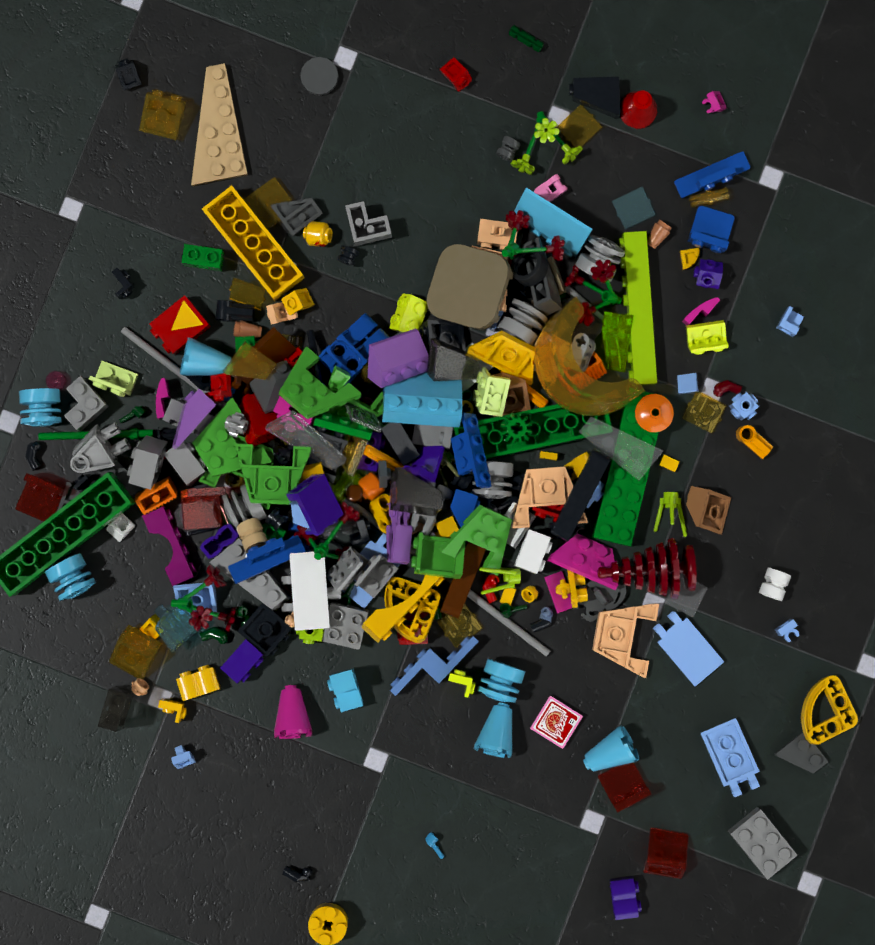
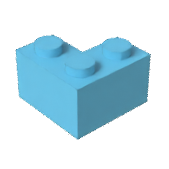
(346, 690)

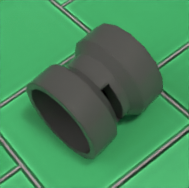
(508, 148)

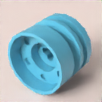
(40, 406)
(70, 577)
(501, 681)

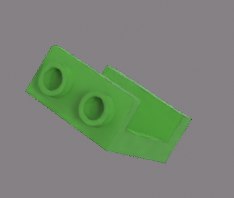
(434, 562)

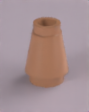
(658, 234)
(246, 329)

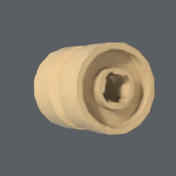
(251, 533)

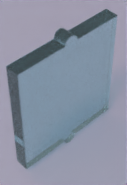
(633, 208)

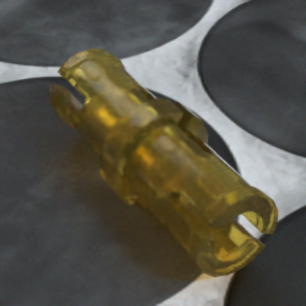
(709, 197)

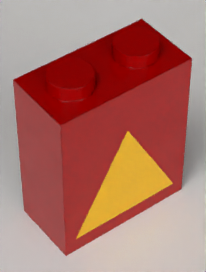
(178, 324)

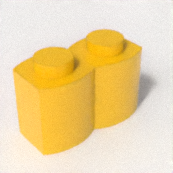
(198, 683)

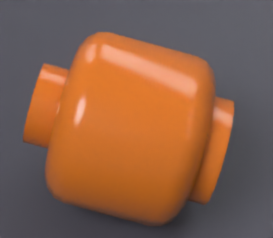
(370, 486)

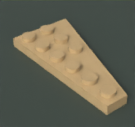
(218, 143)

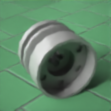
(600, 250)
(523, 320)
(497, 472)
(241, 508)

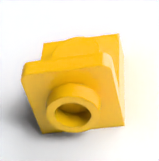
(297, 301)
(170, 706)

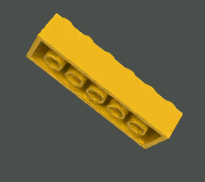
(253, 243)

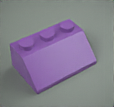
(397, 358)

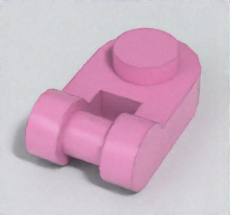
(545, 192)

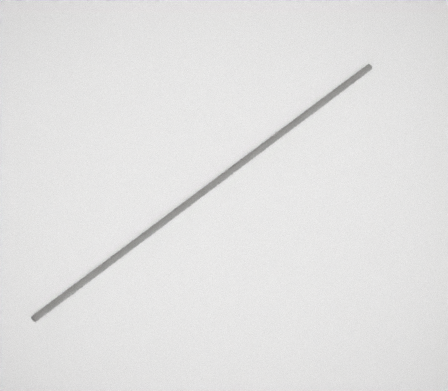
(472, 595)

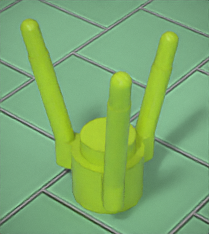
(671, 501)
(510, 575)

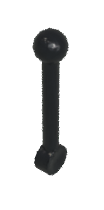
(201, 530)

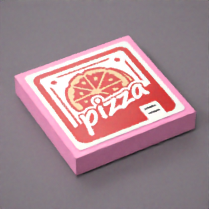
(556, 722)

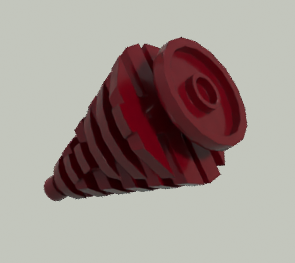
(663, 573)

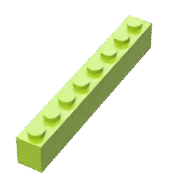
(640, 306)

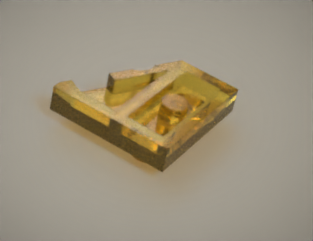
(250, 363)

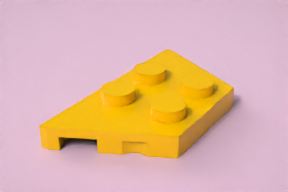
(506, 354)

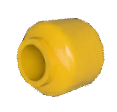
(317, 234)

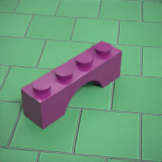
(179, 568)

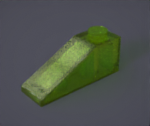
(616, 339)

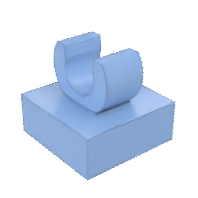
(786, 628)
(183, 758)

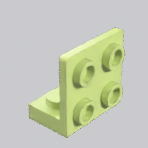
(116, 378)
(490, 393)

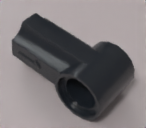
(231, 311)

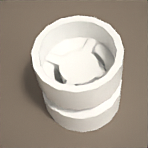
(774, 584)

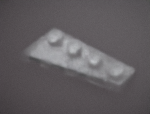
(298, 432)
(626, 450)

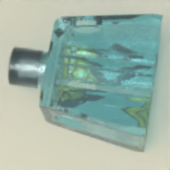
(174, 626)

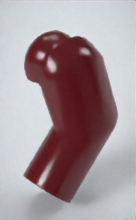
(725, 386)

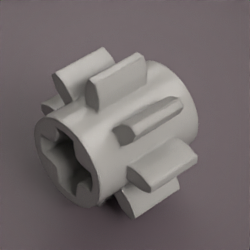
(236, 424)

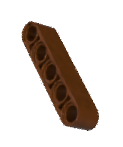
(460, 587)

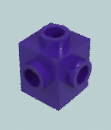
(708, 273)

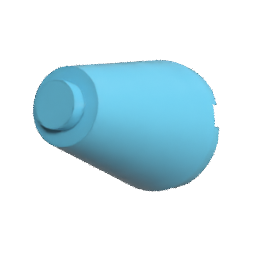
(202, 360)
(497, 732)
(612, 751)

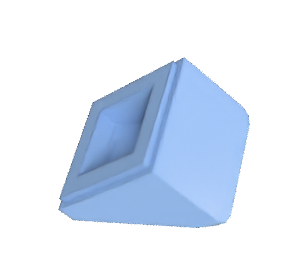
(687, 383)

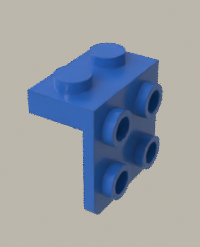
(711, 229)

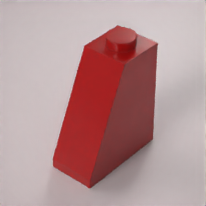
(257, 420)

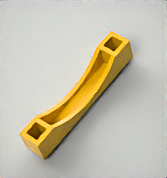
(383, 620)

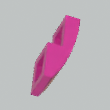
(704, 308)
(162, 394)

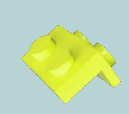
(409, 313)
(707, 337)
(460, 677)

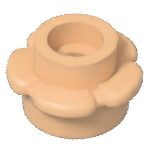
(139, 687)

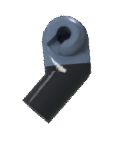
(544, 620)

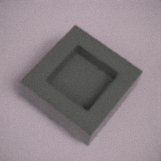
(383, 474)

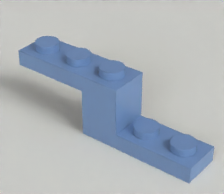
(433, 664)

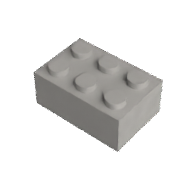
(762, 843)

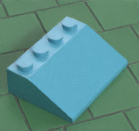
(550, 221)
(423, 402)

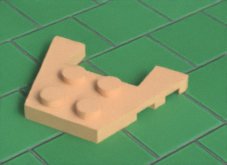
(543, 488)
(616, 632)

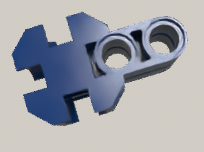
(349, 342)

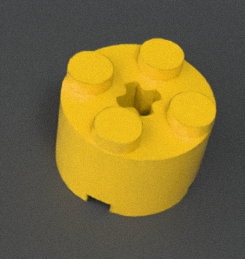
(331, 913)

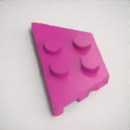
(584, 558)

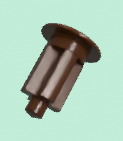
(354, 493)

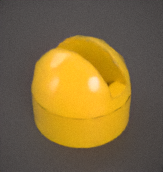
(525, 595)

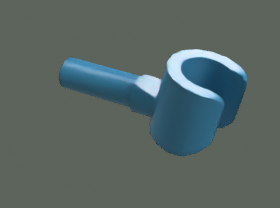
(431, 839)

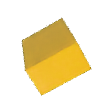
(547, 455)
(669, 463)
(507, 595)

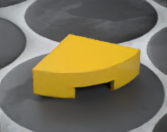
(689, 257)

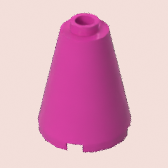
(292, 715)

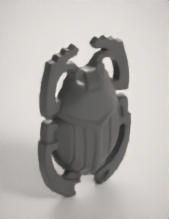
(600, 598)

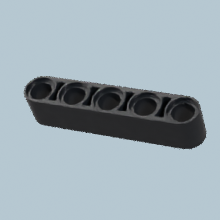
(580, 495)

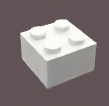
(532, 552)

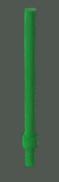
(133, 433)

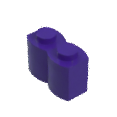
(216, 544)
(624, 898)

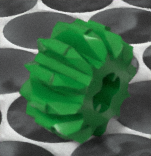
(512, 423)

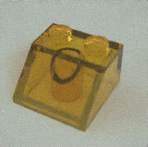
(135, 652)

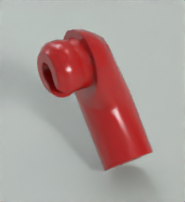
(491, 582)

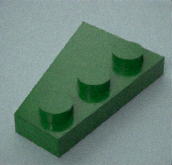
(343, 425)

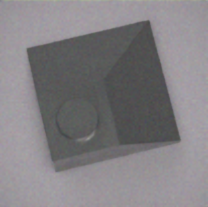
(268, 390)

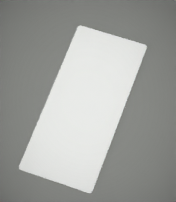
(309, 591)

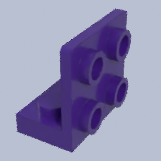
(427, 464)

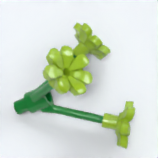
(545, 130)

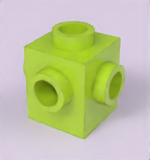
(308, 638)

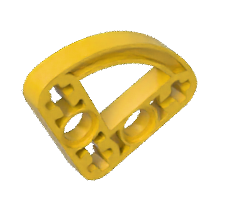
(424, 606)
(837, 719)

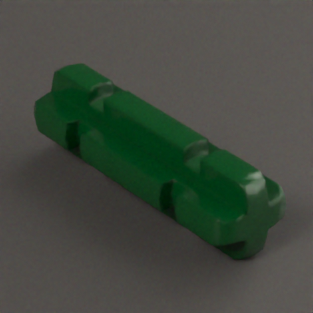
(526, 38)

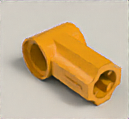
(754, 442)

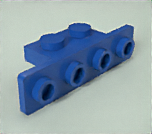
(711, 175)
(470, 452)
(265, 557)

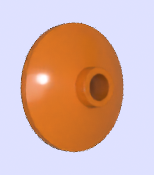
(644, 415)

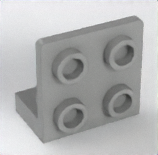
(432, 435)
(346, 569)
(376, 575)
(345, 625)

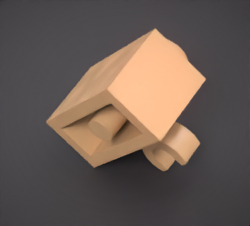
(494, 234)

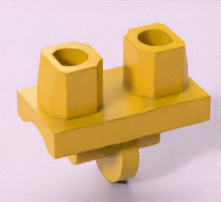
(576, 595)

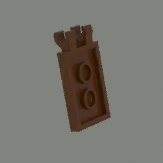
(272, 345)

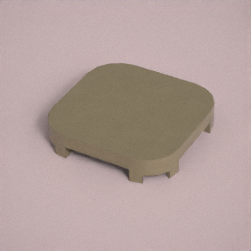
(469, 286)

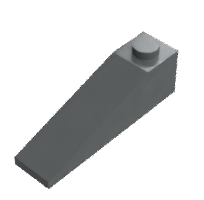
(545, 293)

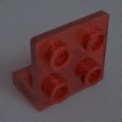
(39, 498)
(201, 507)
(624, 786)
(666, 853)

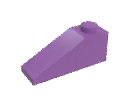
(192, 413)

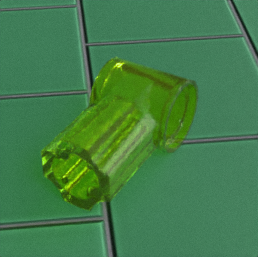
(345, 481)

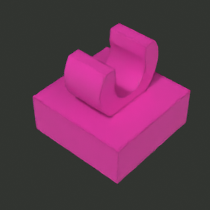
(716, 101)

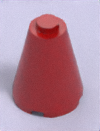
(638, 109)

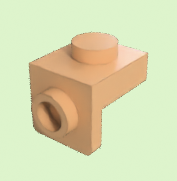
(278, 313)

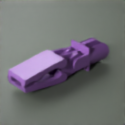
(398, 537)

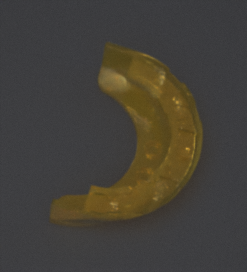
(565, 379)

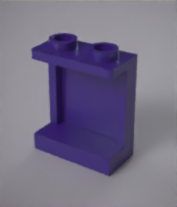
(316, 503)

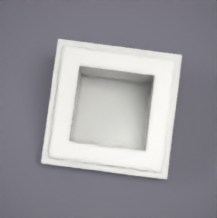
(120, 527)

